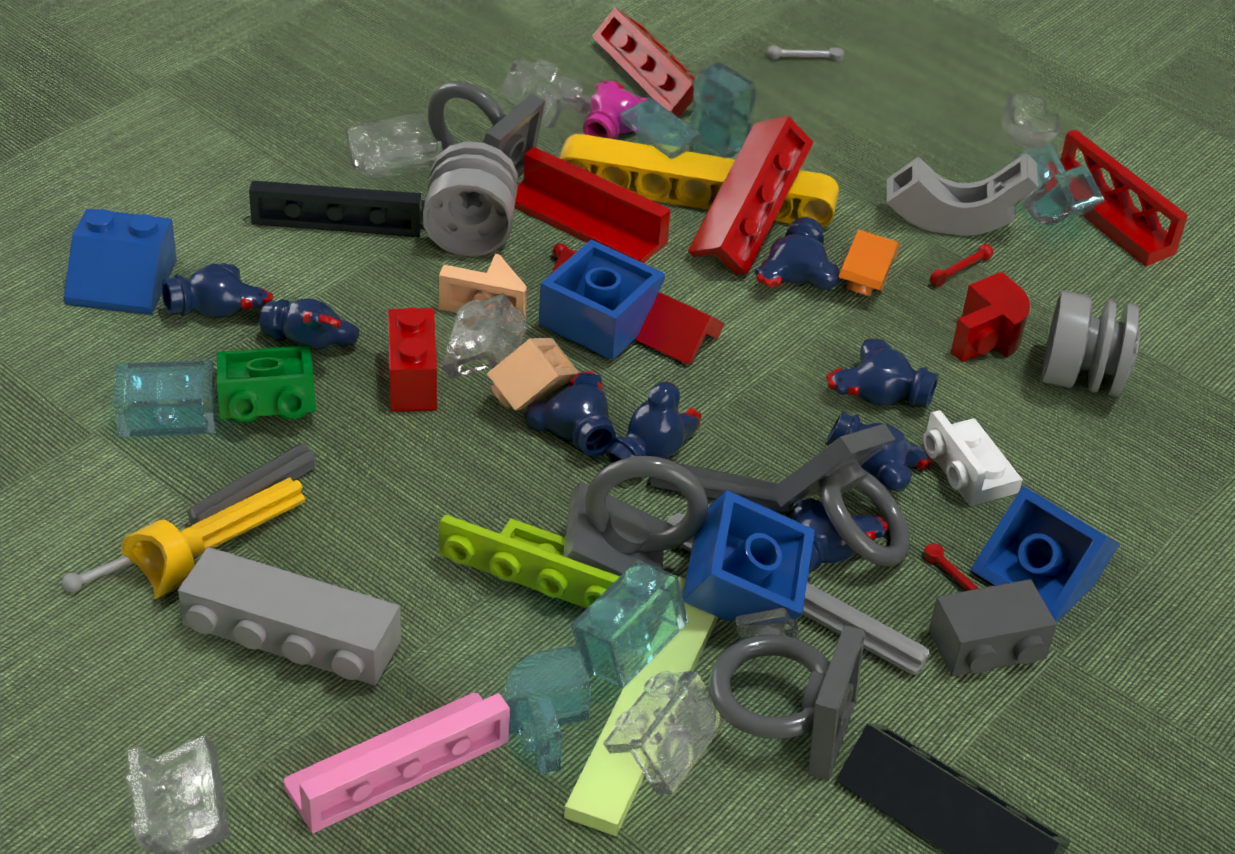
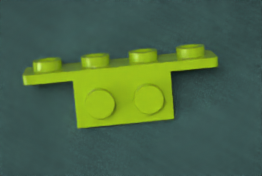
(524, 557)

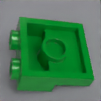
(265, 383)

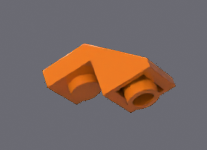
(868, 262)

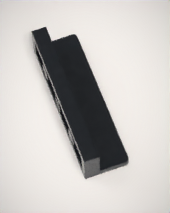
(336, 208)
(940, 800)

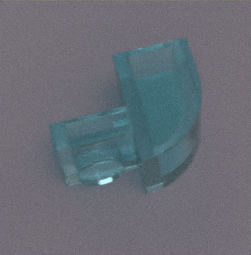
(1060, 192)
(545, 693)

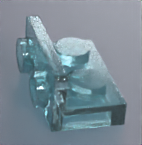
(662, 129)

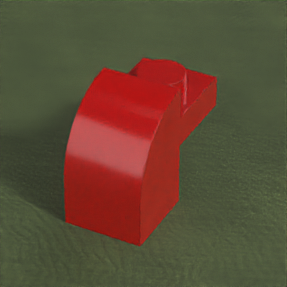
(991, 318)

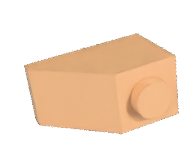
(531, 373)

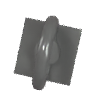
(510, 133)
(836, 472)
(615, 534)
(827, 698)

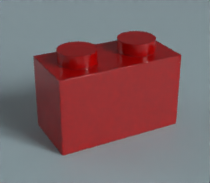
(412, 359)

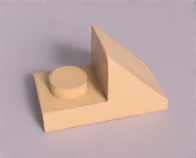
(463, 285)

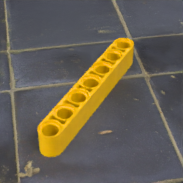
(690, 177)

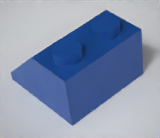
(119, 261)
(599, 298)
(1049, 548)
(748, 560)

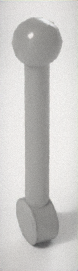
(835, 54)
(73, 582)

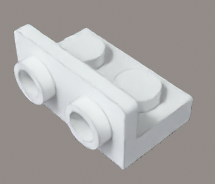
(970, 459)

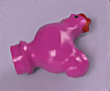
(606, 110)

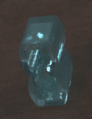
(722, 108)

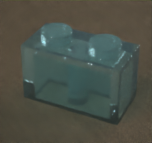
(165, 398)
(630, 623)

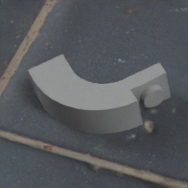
(956, 207)

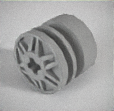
(470, 199)
(1091, 344)

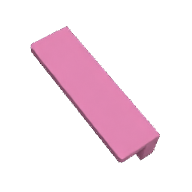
(398, 759)

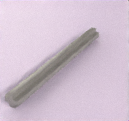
(835, 614)

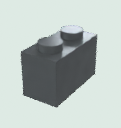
(992, 627)

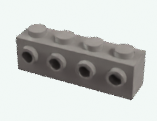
(290, 615)

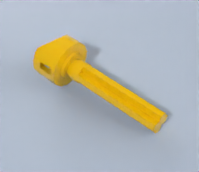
(169, 554)

